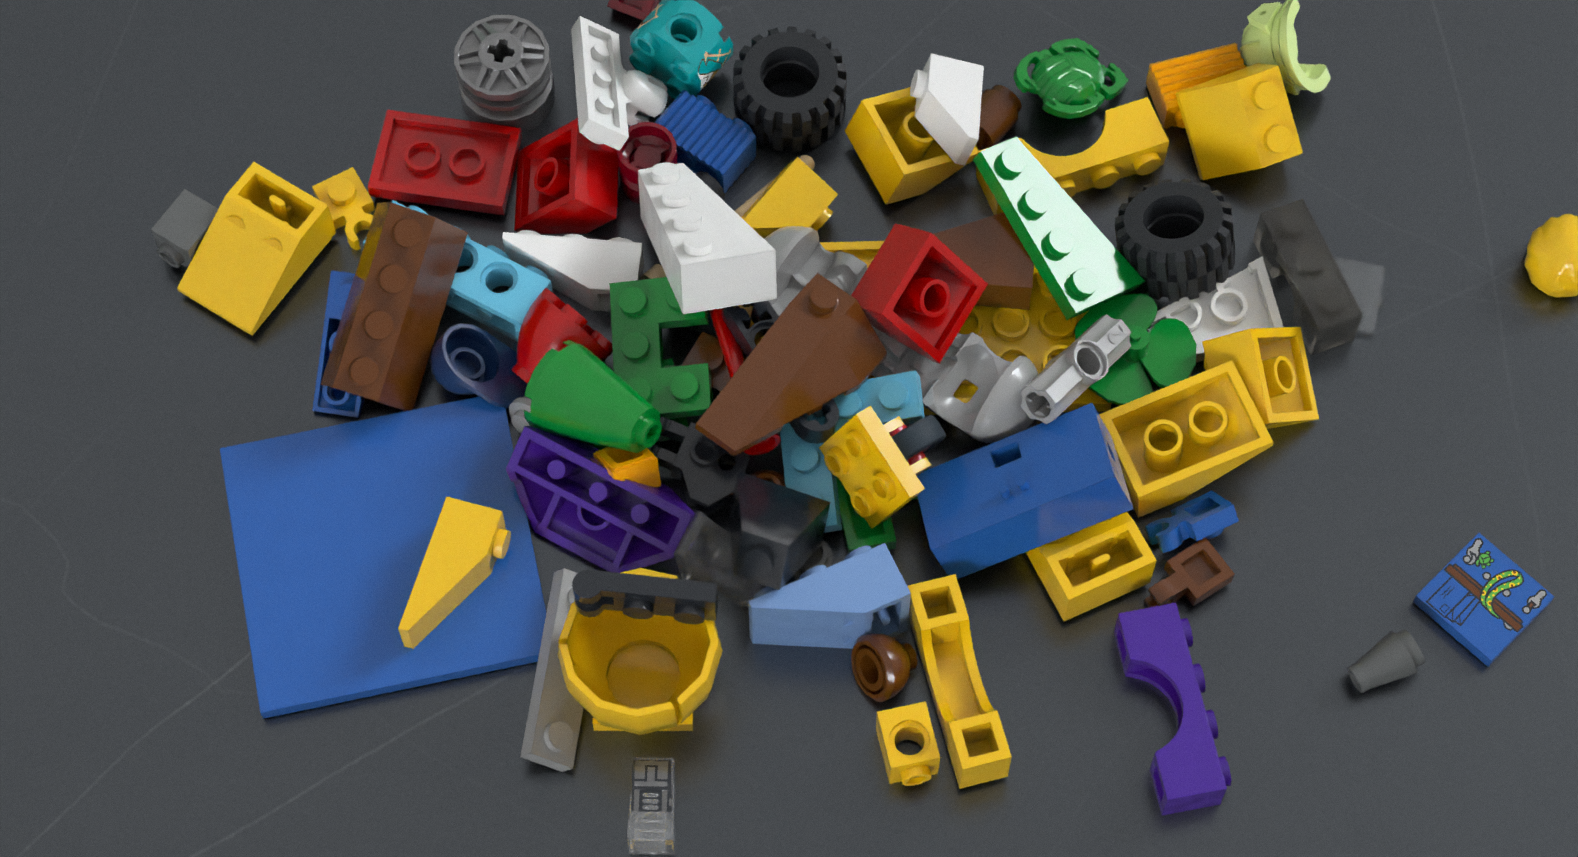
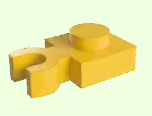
(347, 203)

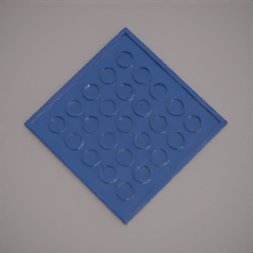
(335, 540)

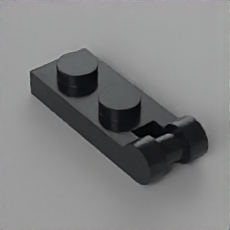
(645, 596)

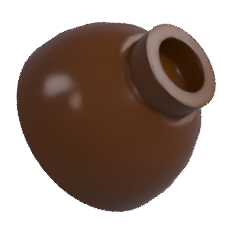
(882, 665)

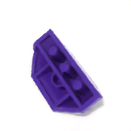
(588, 511)

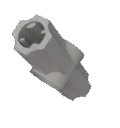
(1075, 369)

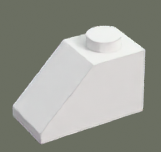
(949, 103)

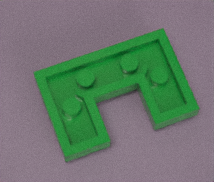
(637, 320)

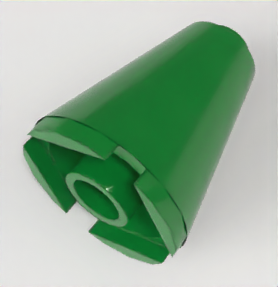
(588, 402)

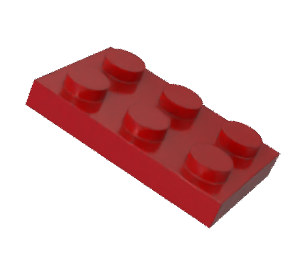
(445, 162)

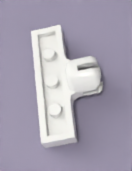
(605, 91)

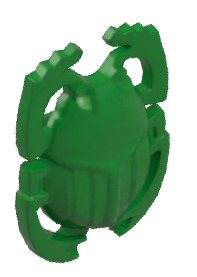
(1069, 81)

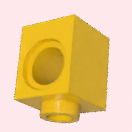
(913, 724)

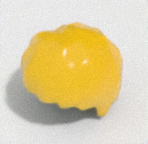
(1554, 256)

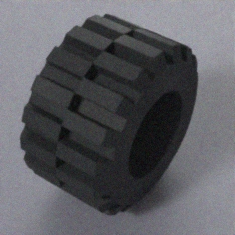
(790, 58)
(1177, 238)

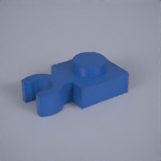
(1196, 519)

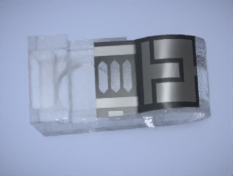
(652, 807)

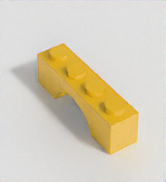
(1128, 145)
(948, 658)

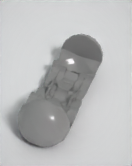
(995, 406)

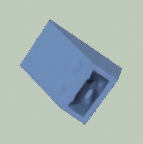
(834, 603)

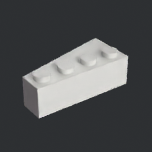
(703, 243)

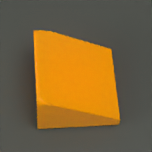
(632, 466)

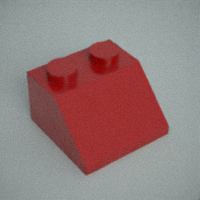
(566, 184)
(918, 291)

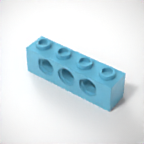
(488, 269)

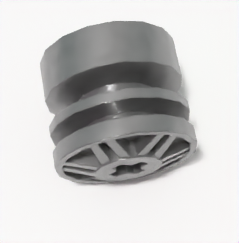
(505, 72)

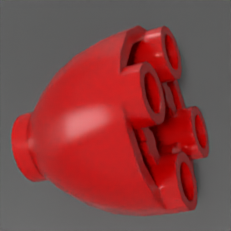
(547, 327)

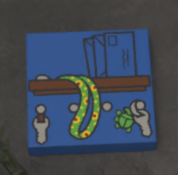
(1483, 599)

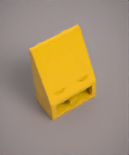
(256, 248)
(1094, 565)

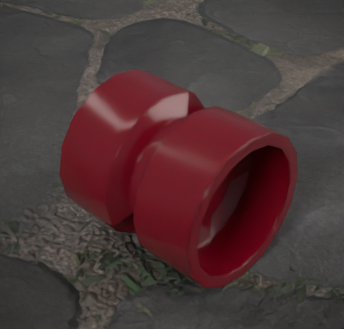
(645, 147)

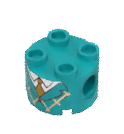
(680, 46)

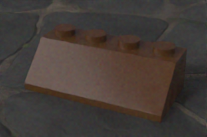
(394, 306)

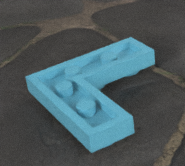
(804, 461)

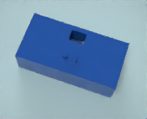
(1022, 492)

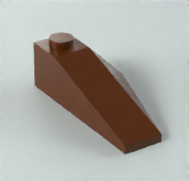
(805, 359)

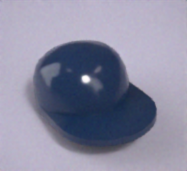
(477, 363)

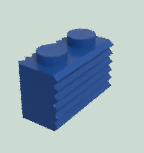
(708, 138)

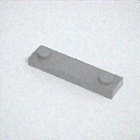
(553, 712)

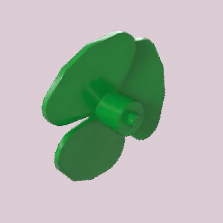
(1164, 351)

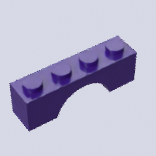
(1156, 650)

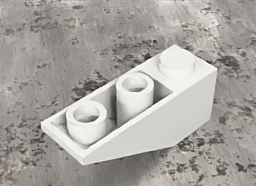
(578, 264)

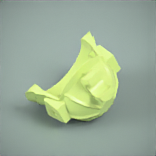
(1273, 41)

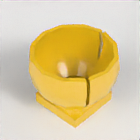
(638, 671)

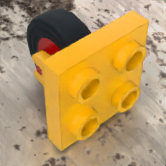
(881, 461)

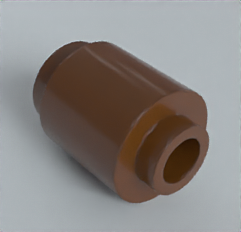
(997, 115)

